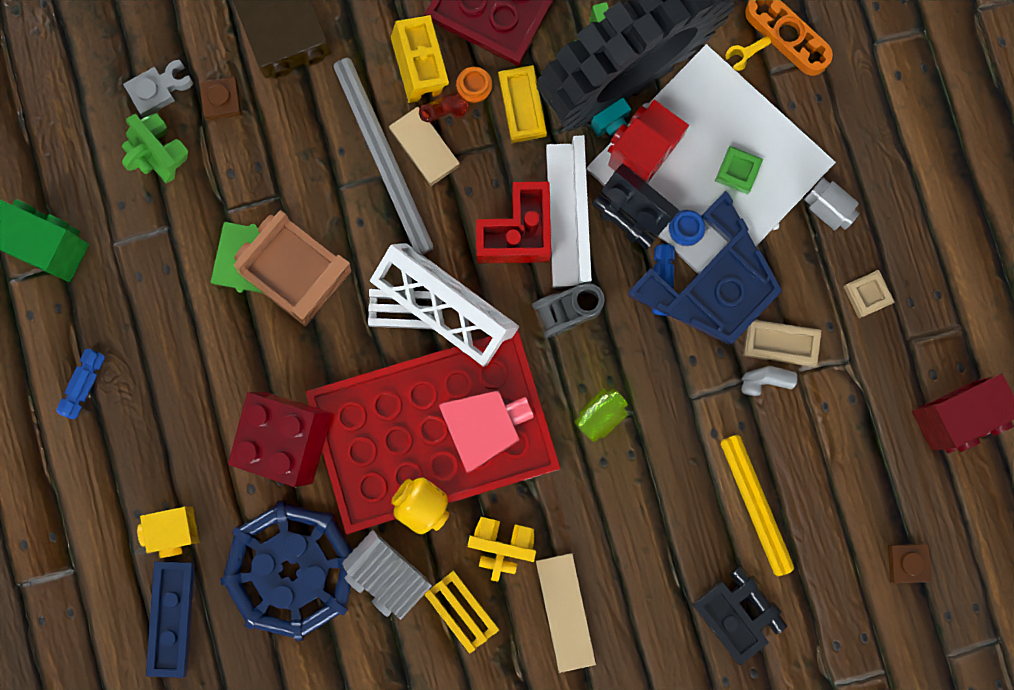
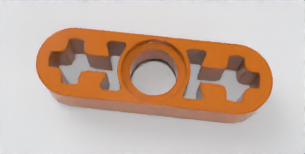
(788, 17)

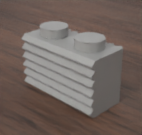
(385, 576)

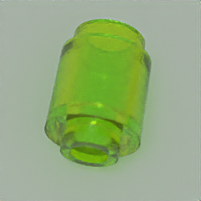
(601, 414)

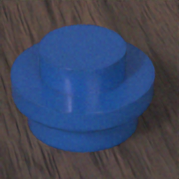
(687, 228)

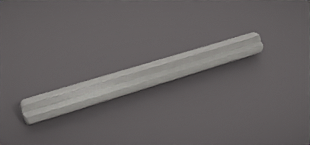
(383, 156)

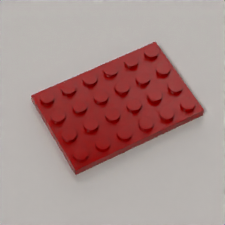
(392, 430)

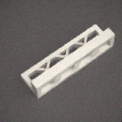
(568, 214)
(450, 291)

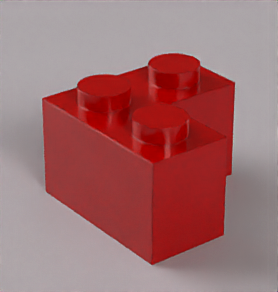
(647, 140)
(525, 236)

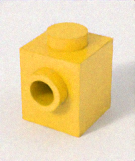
(168, 531)

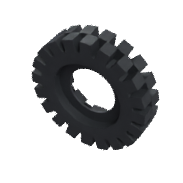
(626, 54)

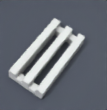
(373, 321)

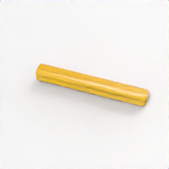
(757, 505)

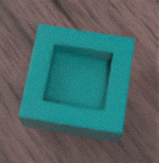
(611, 118)

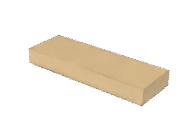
(565, 612)

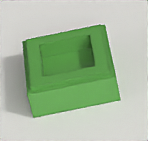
(738, 170)

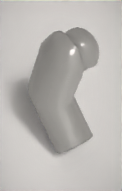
(770, 375)

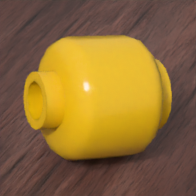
(420, 505)

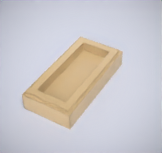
(424, 147)
(782, 343)

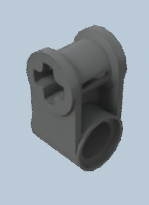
(566, 309)

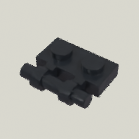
(639, 201)
(729, 620)

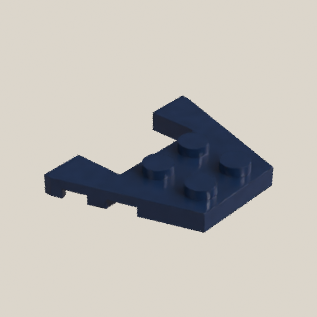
(727, 291)

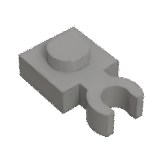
(152, 91)

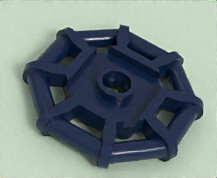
(268, 565)

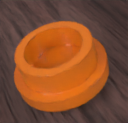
(474, 84)

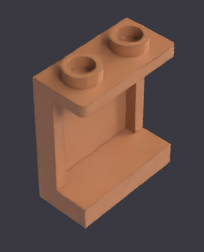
(291, 267)

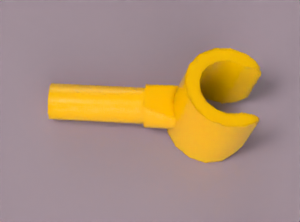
(746, 52)

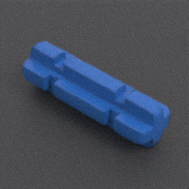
(664, 255)
(80, 384)

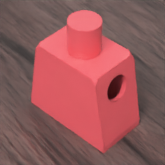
(484, 426)

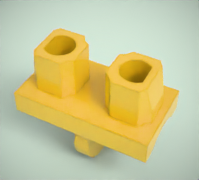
(485, 540)

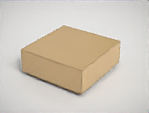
(868, 294)

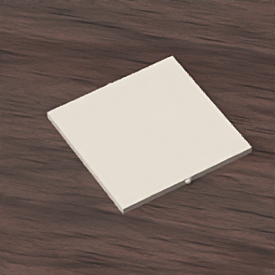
(721, 114)

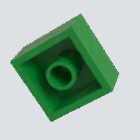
(40, 239)

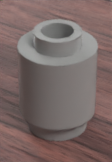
(832, 204)

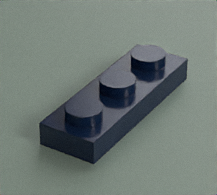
(170, 619)

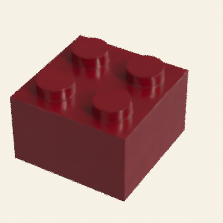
(966, 414)
(279, 439)

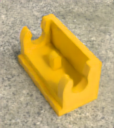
(419, 57)

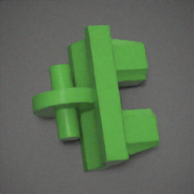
(147, 152)

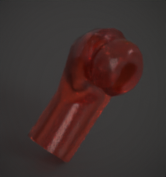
(443, 107)

